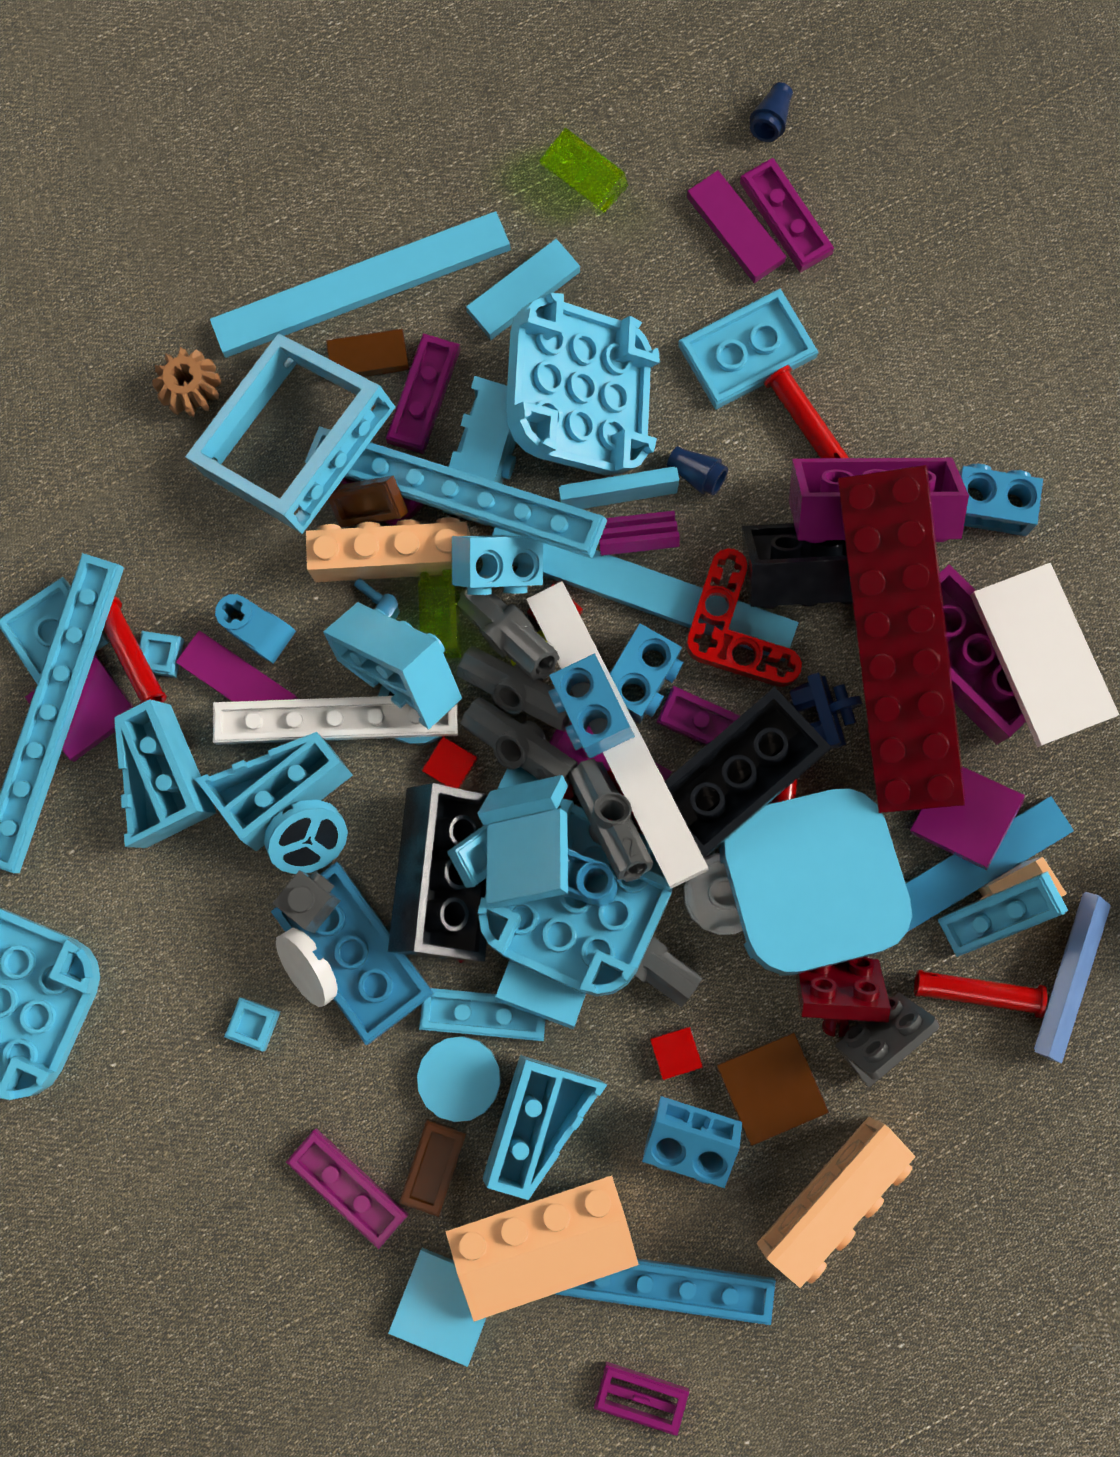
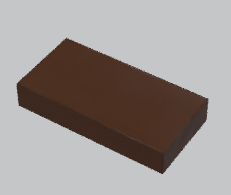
(371, 352)
(367, 501)
(433, 1167)

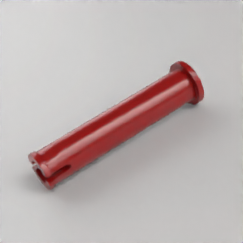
(804, 414)
(131, 655)
(981, 992)

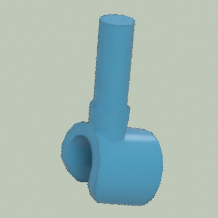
(386, 602)

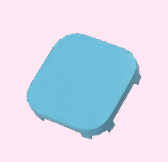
(579, 387)
(816, 882)
(576, 941)
(43, 1002)

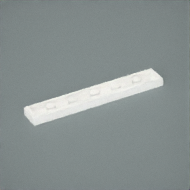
(331, 717)

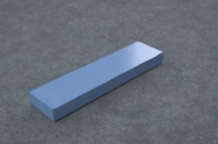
(1072, 977)

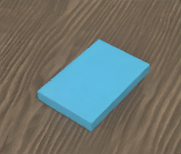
(747, 348)

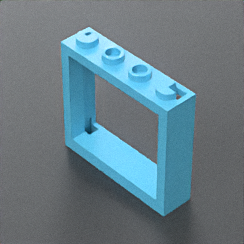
(328, 462)

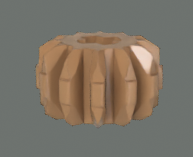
(180, 370)

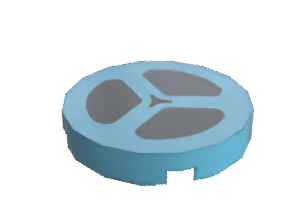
(305, 837)

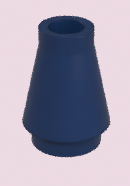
(771, 115)
(699, 470)

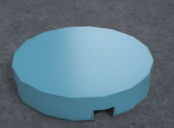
(458, 1079)

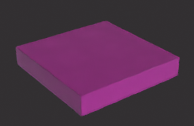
(95, 711)
(978, 826)

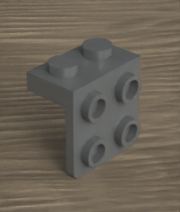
(879, 1046)

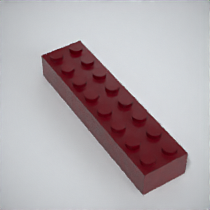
(902, 639)

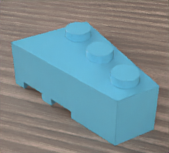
(486, 440)
(397, 658)
(157, 775)
(263, 787)
(535, 1124)

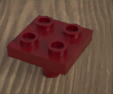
(843, 994)

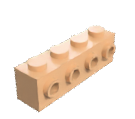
(380, 550)

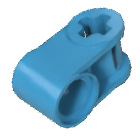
(257, 630)
(580, 871)

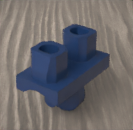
(818, 694)

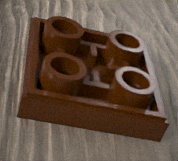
(772, 1088)

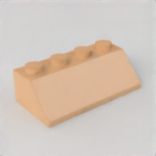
(836, 1202)
(542, 1248)

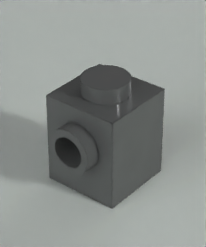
(307, 900)

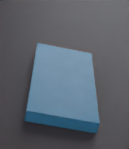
(372, 983)

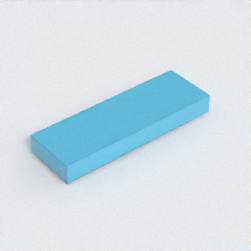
(530, 281)
(620, 488)
(1003, 914)
(478, 1015)

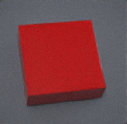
(449, 764)
(676, 1053)

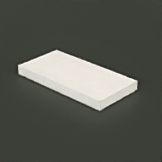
(1044, 654)

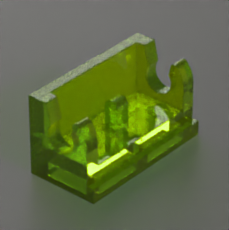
(585, 170)
(440, 611)

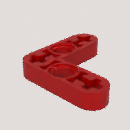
(727, 639)

